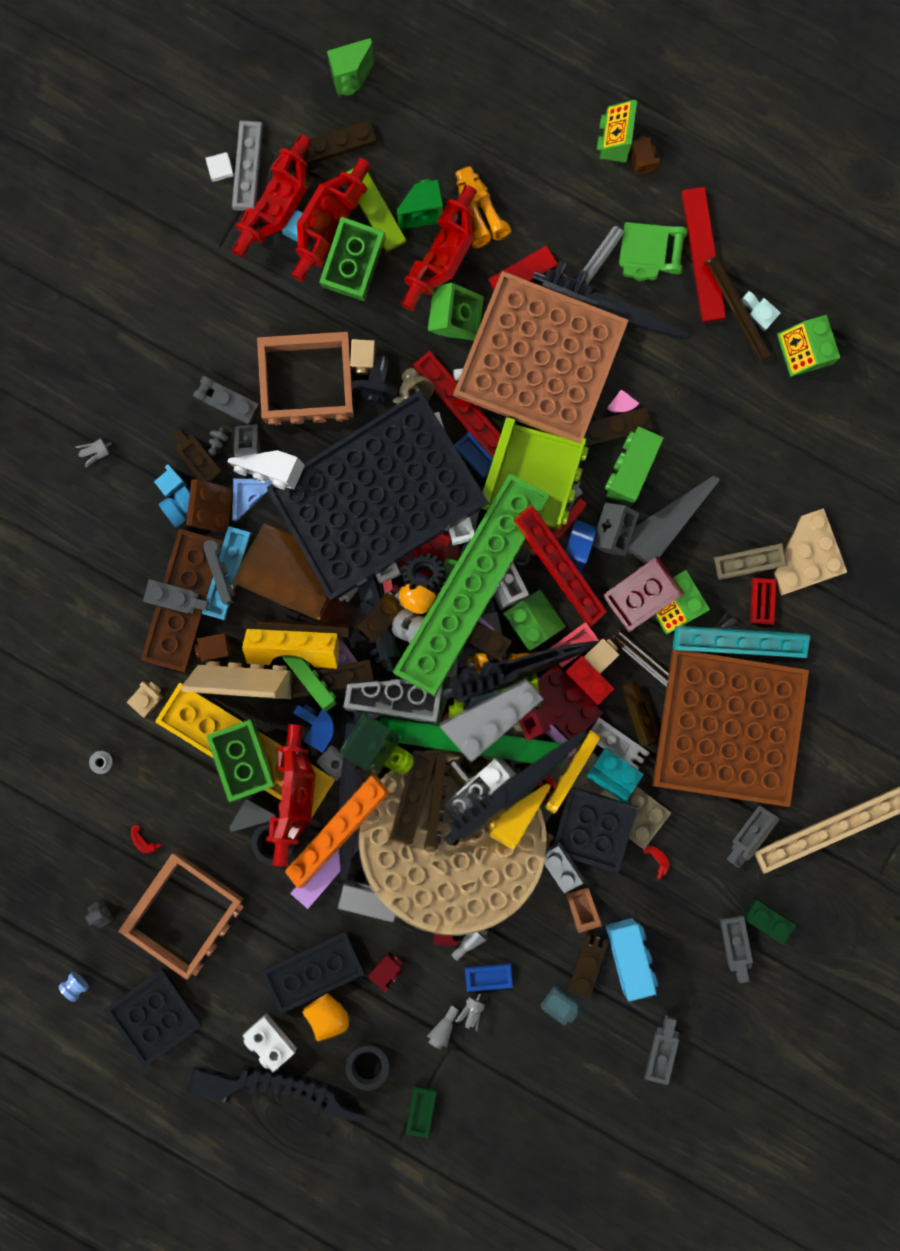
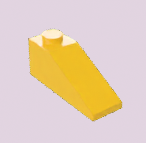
(513, 822)

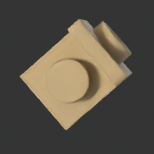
(145, 698)

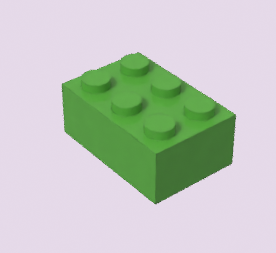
(353, 259)
(633, 466)
(241, 760)

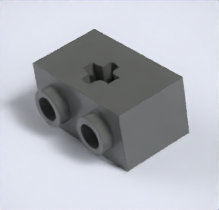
(615, 529)

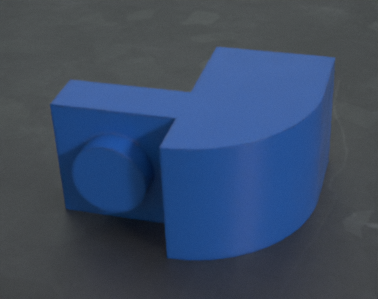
(580, 543)
(322, 727)

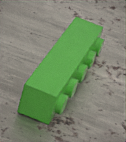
(310, 681)

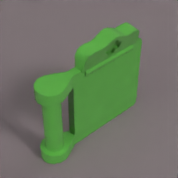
(645, 250)

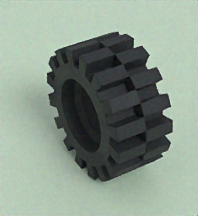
(424, 563)

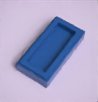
(474, 453)
(488, 977)

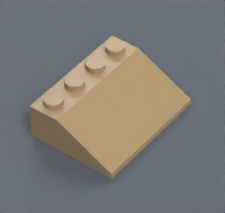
(240, 681)

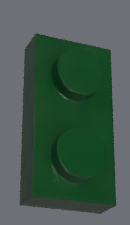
(769, 922)

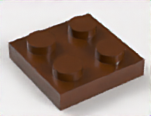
(209, 506)

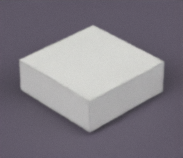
(219, 167)

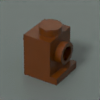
(643, 155)

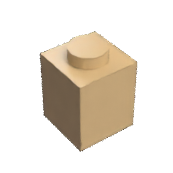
(362, 356)
(602, 655)

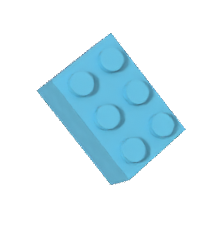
(632, 959)

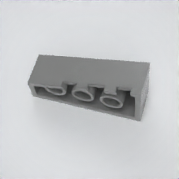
(394, 700)
(485, 722)

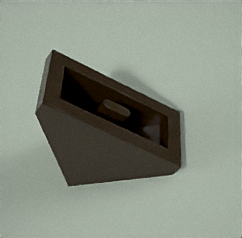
(464, 770)

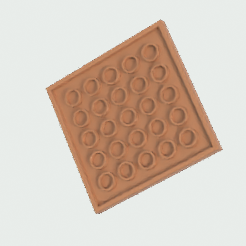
(540, 358)

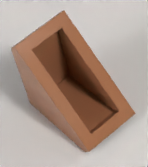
(583, 910)

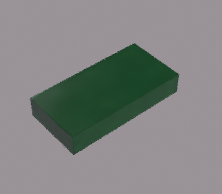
(421, 1111)

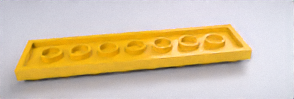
(194, 717)

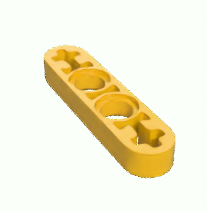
(572, 771)

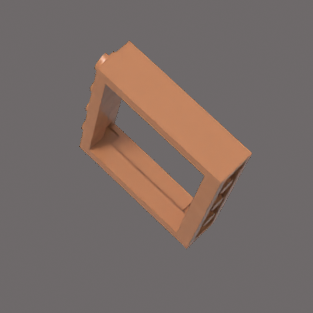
(302, 342)
(128, 928)

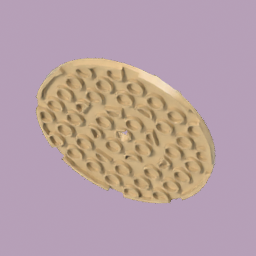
(455, 886)

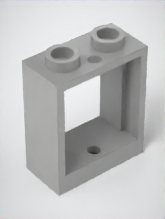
(362, 900)

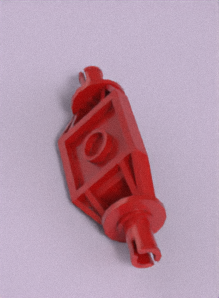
(278, 200)
(323, 215)
(446, 251)
(296, 796)

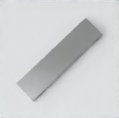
(247, 165)

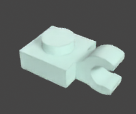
(761, 313)

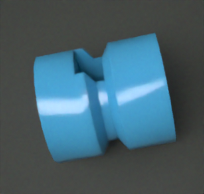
(176, 507)

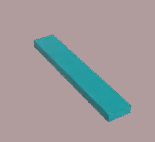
(741, 641)

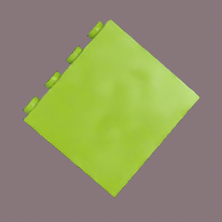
(541, 461)

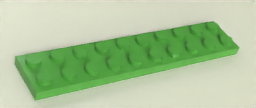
(469, 587)

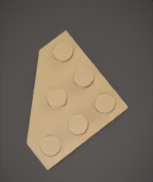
(810, 554)

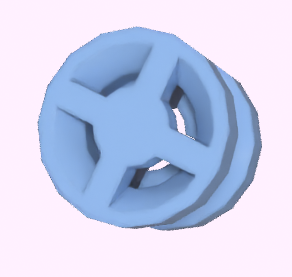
(73, 986)

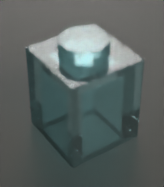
(560, 1006)

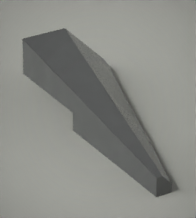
(658, 531)

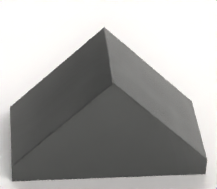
(246, 440)
(251, 814)

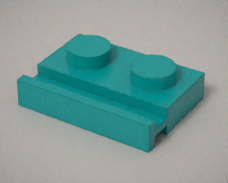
(614, 775)

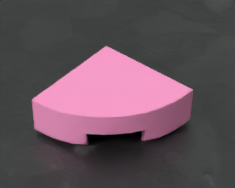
(622, 403)

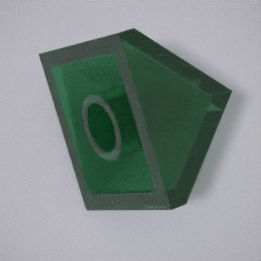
(370, 744)

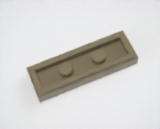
(750, 561)

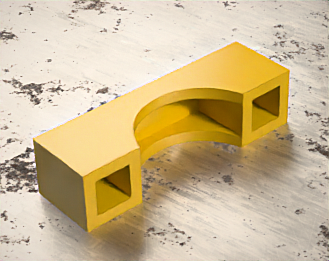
(317, 648)

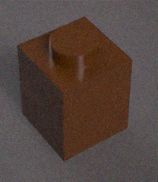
(213, 647)

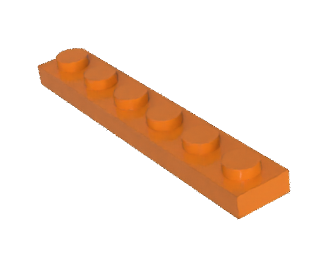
(337, 831)

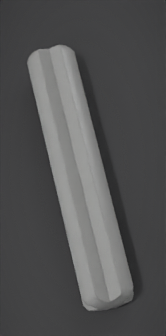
(602, 253)

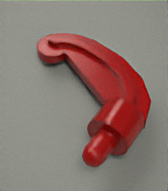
(140, 843)
(660, 858)

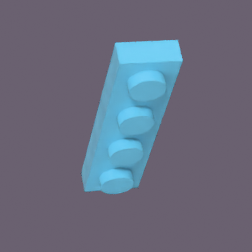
(232, 554)

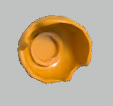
(416, 600)

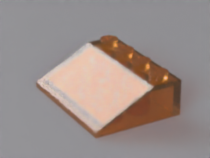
(281, 573)

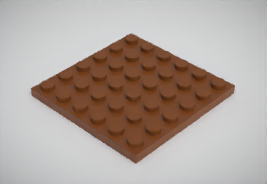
(730, 727)

